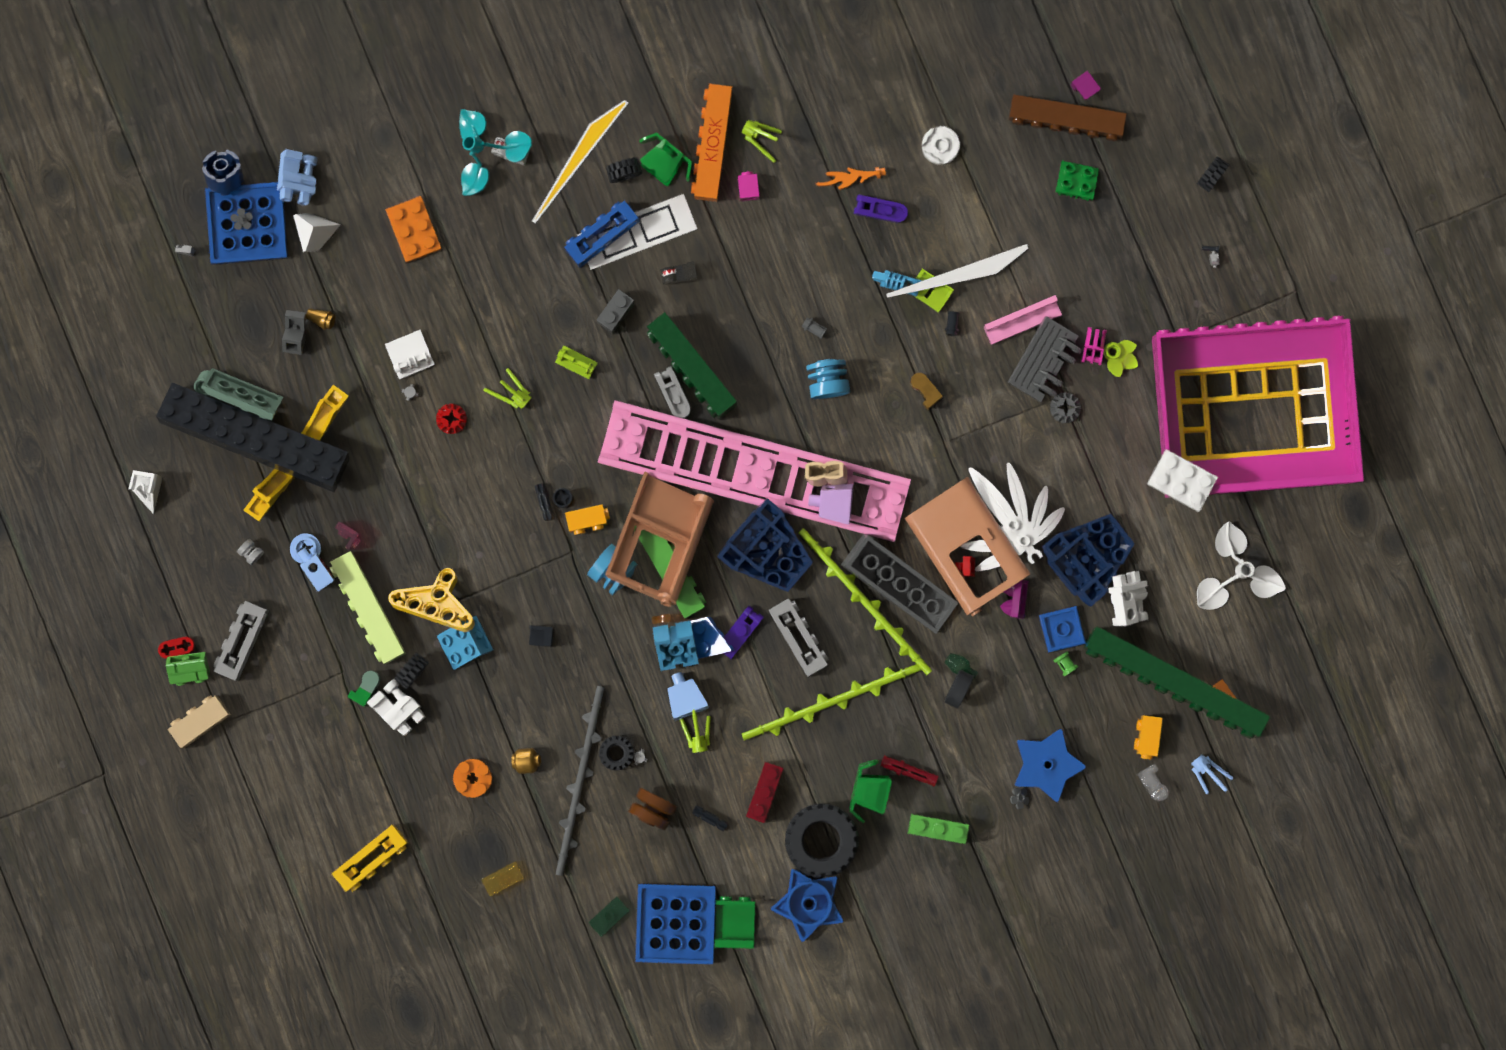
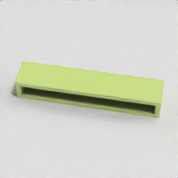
(367, 607)

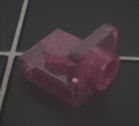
(346, 532)

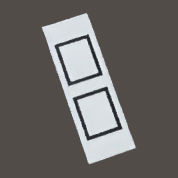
(656, 225)

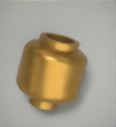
(526, 761)

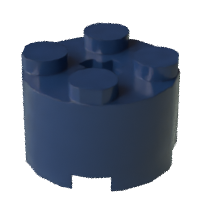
(222, 172)

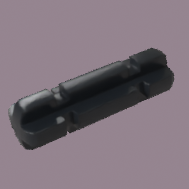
(544, 502)
(710, 818)

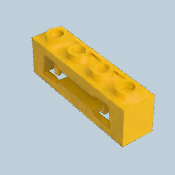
(395, 838)

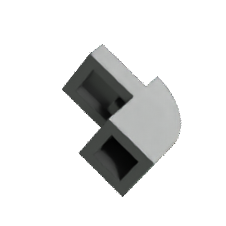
(295, 332)

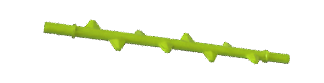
(871, 606)
(822, 702)

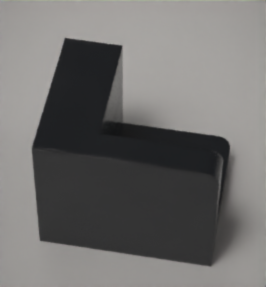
(541, 636)

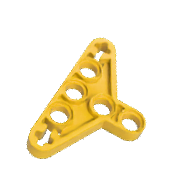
(426, 597)

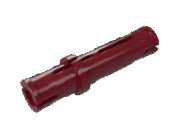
(887, 762)

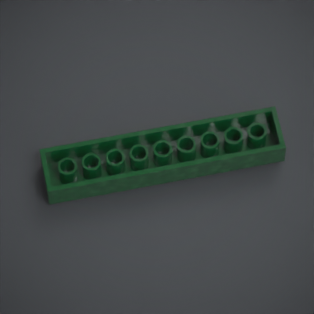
(1176, 682)

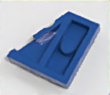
(709, 638)

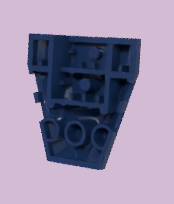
(767, 548)
(1089, 556)

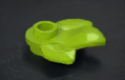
(1123, 359)

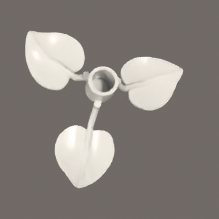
(1265, 580)

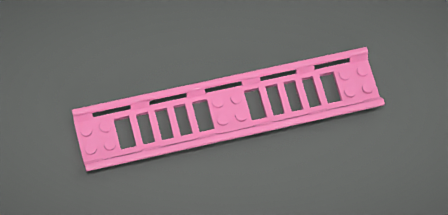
(752, 472)

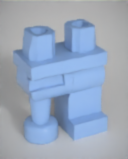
(291, 181)

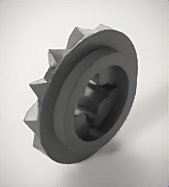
(1059, 414)

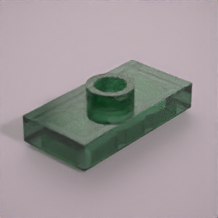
(608, 916)

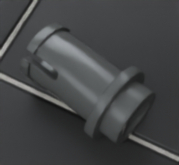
(814, 327)

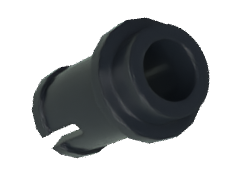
(952, 323)

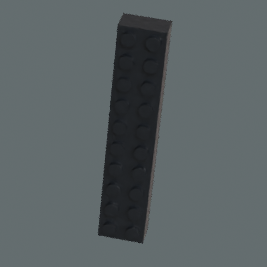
(253, 437)

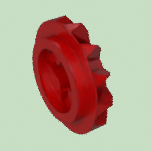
(458, 413)

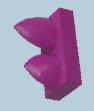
(1016, 606)

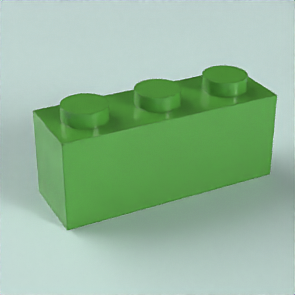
(938, 829)

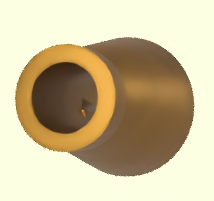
(324, 319)

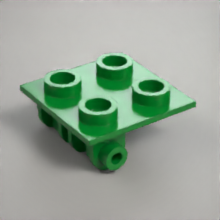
(1077, 180)

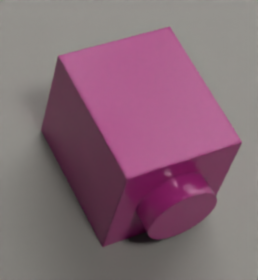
(748, 186)

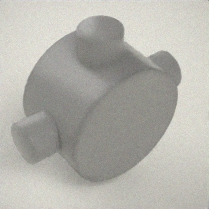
(1214, 259)
(410, 392)
(639, 757)

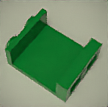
(734, 923)

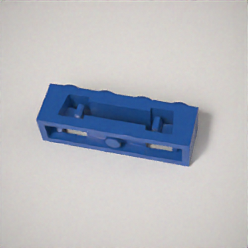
(589, 232)

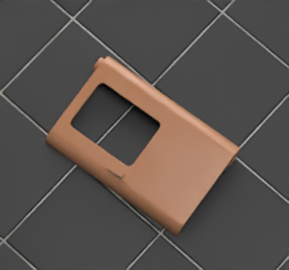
(669, 515)
(951, 522)

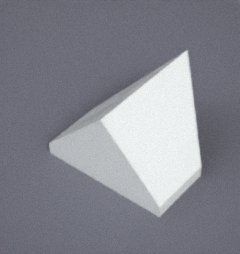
(314, 231)
(146, 487)

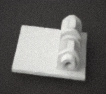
(409, 354)

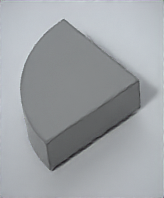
(186, 250)

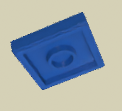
(1062, 629)

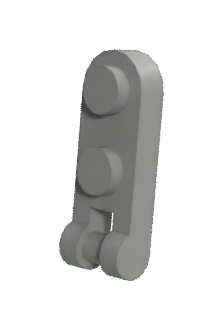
(673, 393)

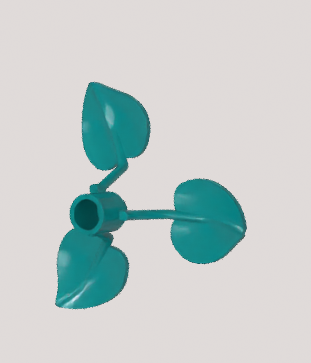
(473, 124)

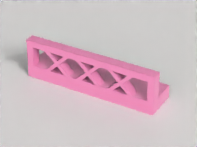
(1022, 320)

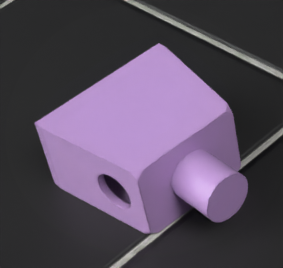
(834, 502)

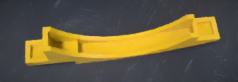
(277, 481)

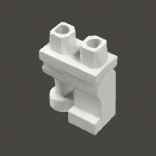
(1128, 599)
(397, 713)

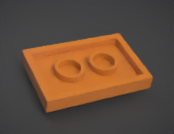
(413, 229)

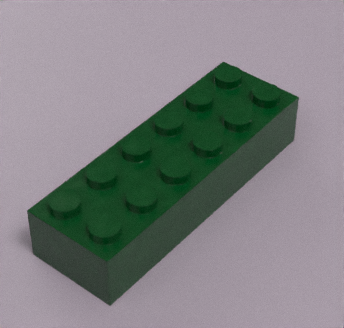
(691, 365)

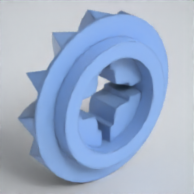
(297, 545)

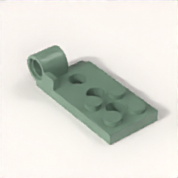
(238, 393)

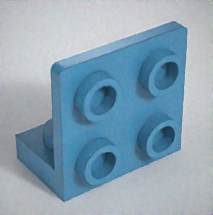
(464, 646)

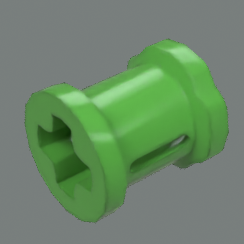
(1065, 663)

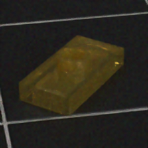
(502, 878)

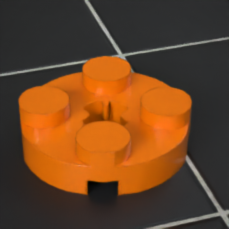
(481, 771)

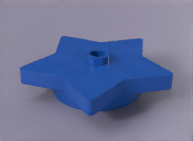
(1034, 756)
(808, 918)

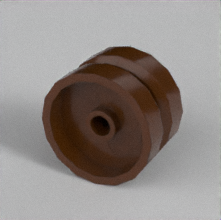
(651, 811)

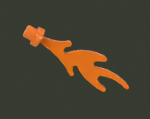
(849, 179)

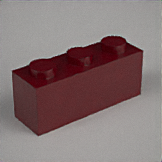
(764, 792)

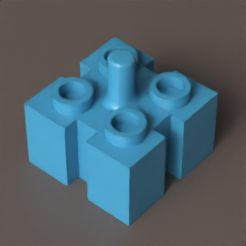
(675, 645)

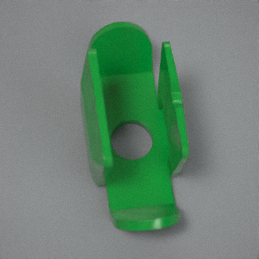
(663, 159)
(870, 790)

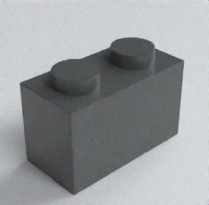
(615, 311)

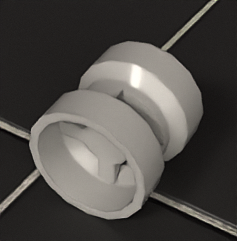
(250, 551)

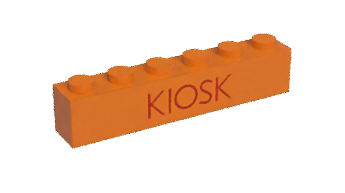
(712, 143)

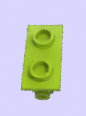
(576, 362)

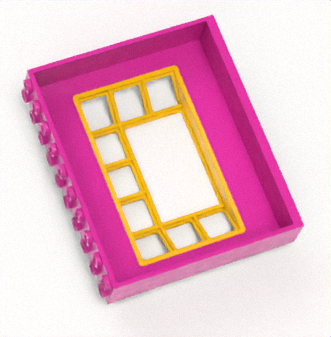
(1264, 349)

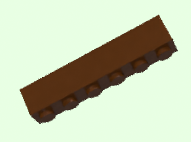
(1067, 117)

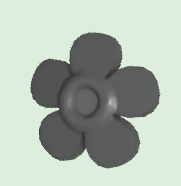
(241, 219)
(1019, 798)

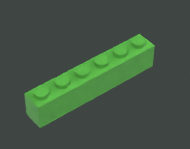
(660, 553)

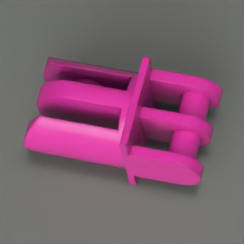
(1094, 348)

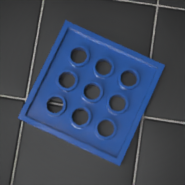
(257, 250)
(665, 933)

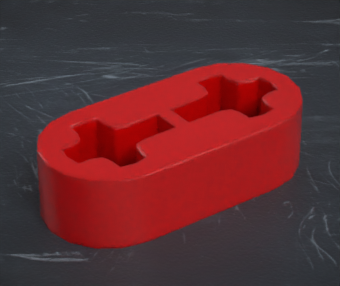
(175, 643)

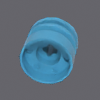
(828, 380)
(600, 568)

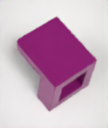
(1085, 85)

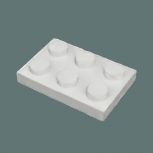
(1182, 480)

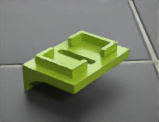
(937, 297)

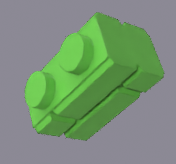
(187, 668)

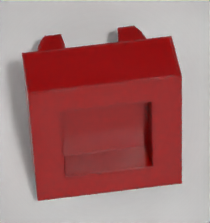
(967, 566)

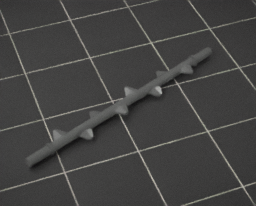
(576, 788)

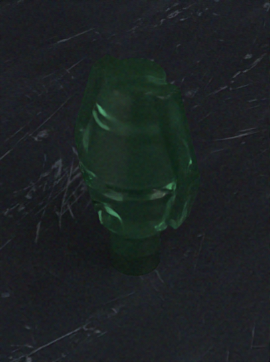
(957, 663)

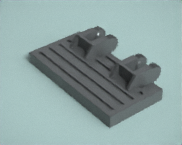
(1042, 359)

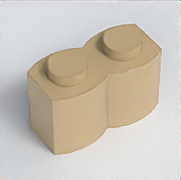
(821, 474)

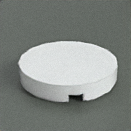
(940, 145)

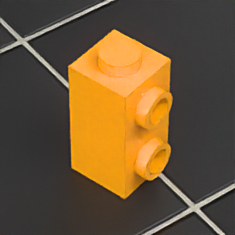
(587, 518)
(1149, 736)

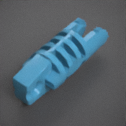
(894, 281)

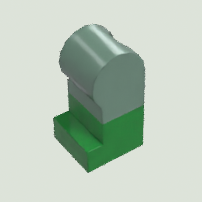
(369, 684)

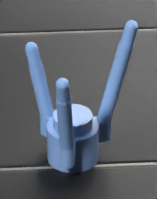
(1202, 765)

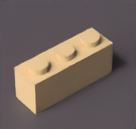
(198, 721)

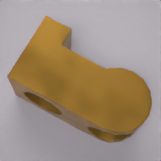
(922, 384)

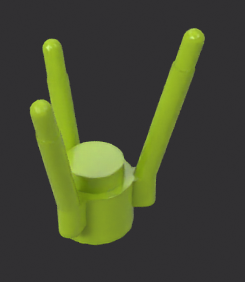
(753, 129)
(520, 398)
(698, 744)

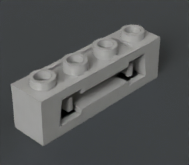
(782, 610)
(230, 644)

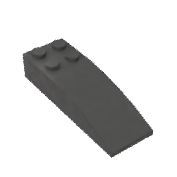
(899, 583)

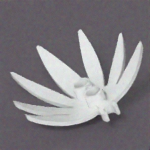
(1017, 529)

